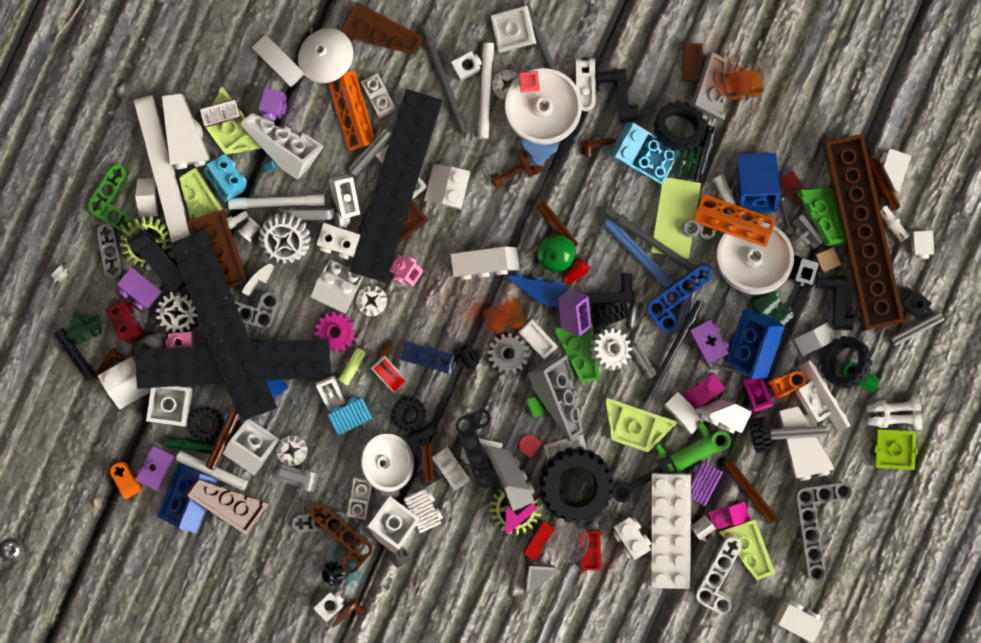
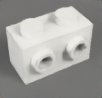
(339, 239)
(635, 543)

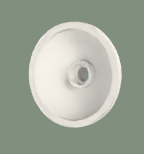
(332, 61)
(396, 459)

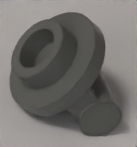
(400, 557)

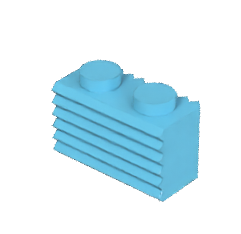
(350, 416)

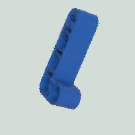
(682, 292)

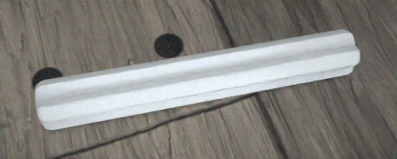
(217, 473)

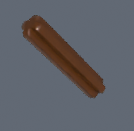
(884, 185)
(554, 221)

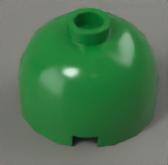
(556, 252)

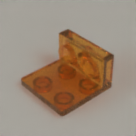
(504, 316)

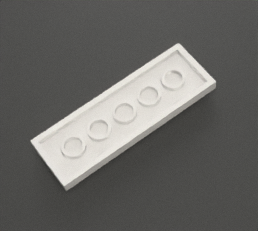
(671, 530)

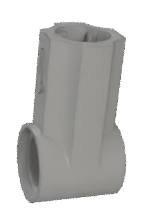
(302, 478)

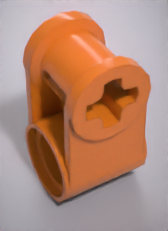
(785, 384)
(127, 482)

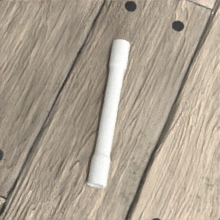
(487, 59)
(308, 200)

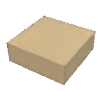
(828, 259)

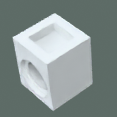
(460, 71)
(922, 244)
(327, 614)

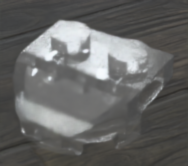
(569, 541)

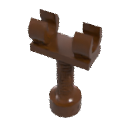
(498, 179)

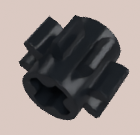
(469, 357)
(333, 574)

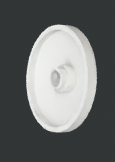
(545, 114)
(753, 266)

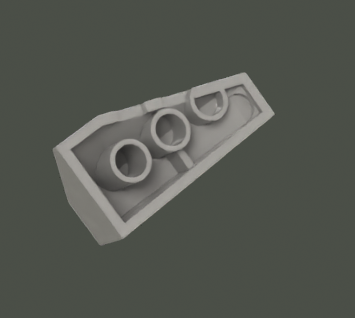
(555, 389)

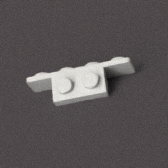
(818, 399)

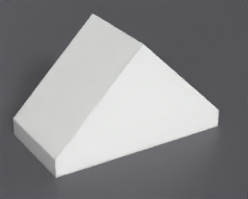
(147, 197)
(815, 339)
(330, 392)

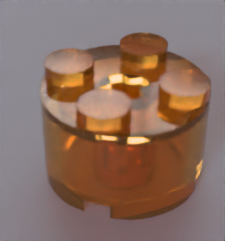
(743, 83)

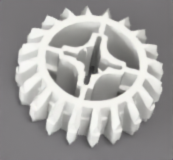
(294, 248)

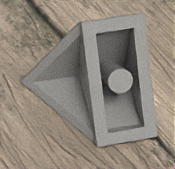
(538, 575)

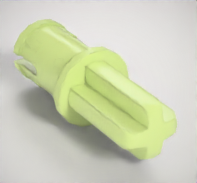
(352, 366)

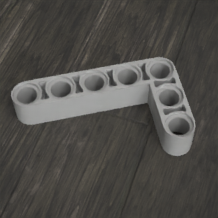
(804, 526)

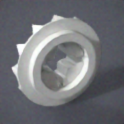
(498, 84)
(362, 300)
(296, 442)

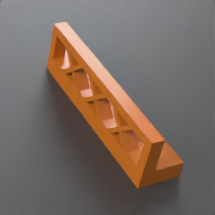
(354, 109)
(733, 223)

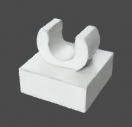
(703, 528)

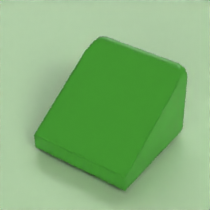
(536, 406)

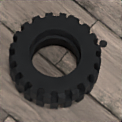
(576, 510)

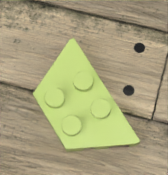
(231, 135)
(636, 426)

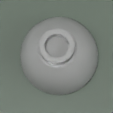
(152, 341)

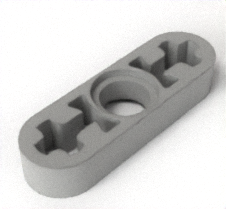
(308, 212)
(107, 266)
(306, 527)

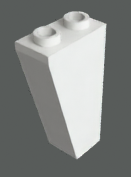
(183, 136)
(806, 453)

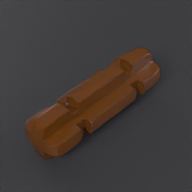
(427, 463)

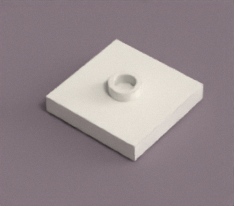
(513, 29)

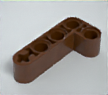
(338, 534)

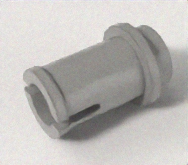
(381, 494)

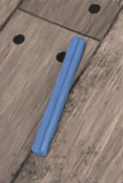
(638, 253)

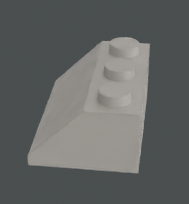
(510, 477)

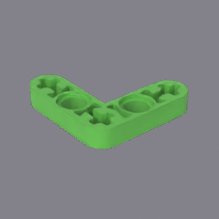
(106, 206)

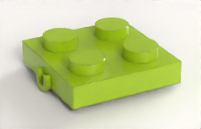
(895, 449)

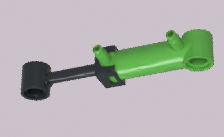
(679, 460)

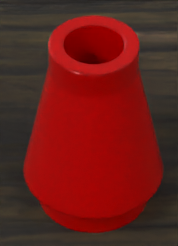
(576, 270)

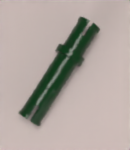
(190, 445)

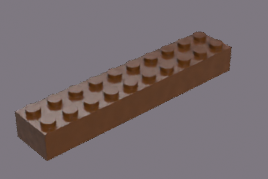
(864, 232)

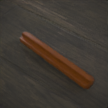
(222, 439)
(750, 492)

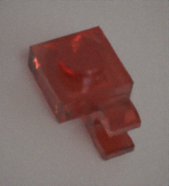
(790, 186)

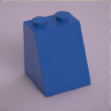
(758, 182)

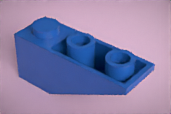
(543, 292)

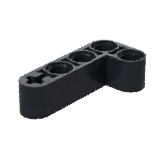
(145, 245)
(478, 450)

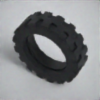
(674, 141)
(861, 369)

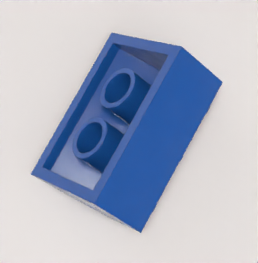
(755, 344)
(177, 506)

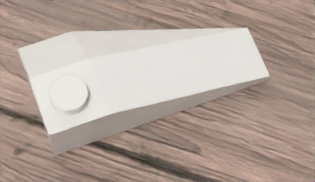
(287, 149)

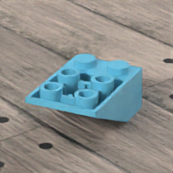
(643, 153)

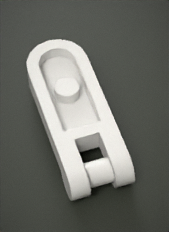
(586, 83)

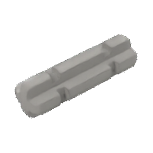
(643, 361)

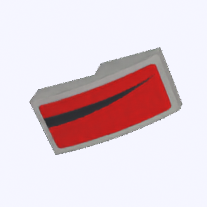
(388, 373)

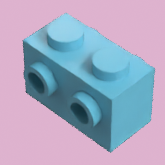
(225, 177)

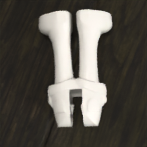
(886, 408)

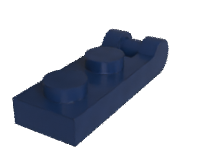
(428, 357)

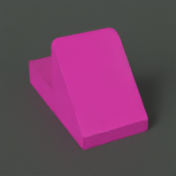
(704, 391)
(757, 394)
(729, 515)
(514, 520)

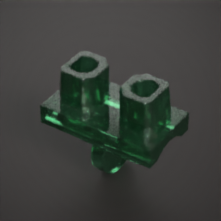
(688, 163)
(91, 324)

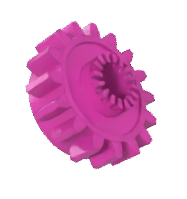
(344, 326)

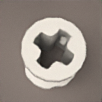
(249, 229)

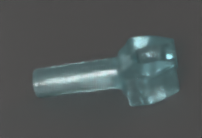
(349, 579)

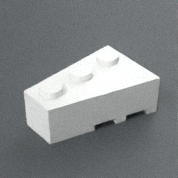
(485, 262)

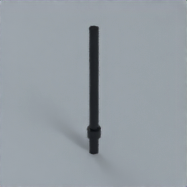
(690, 318)

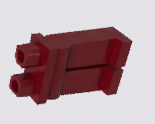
(124, 323)

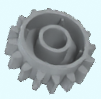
(516, 346)

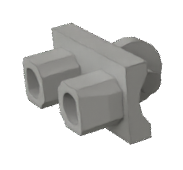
(807, 232)

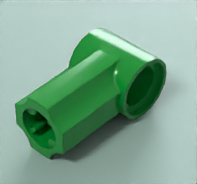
(869, 384)

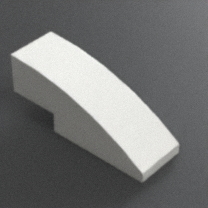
(278, 60)

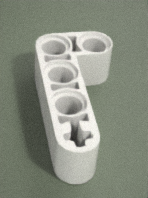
(722, 571)

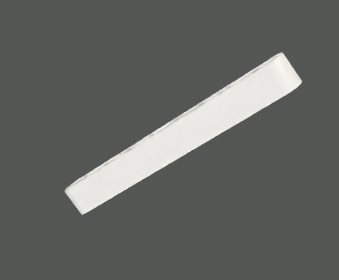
(162, 170)

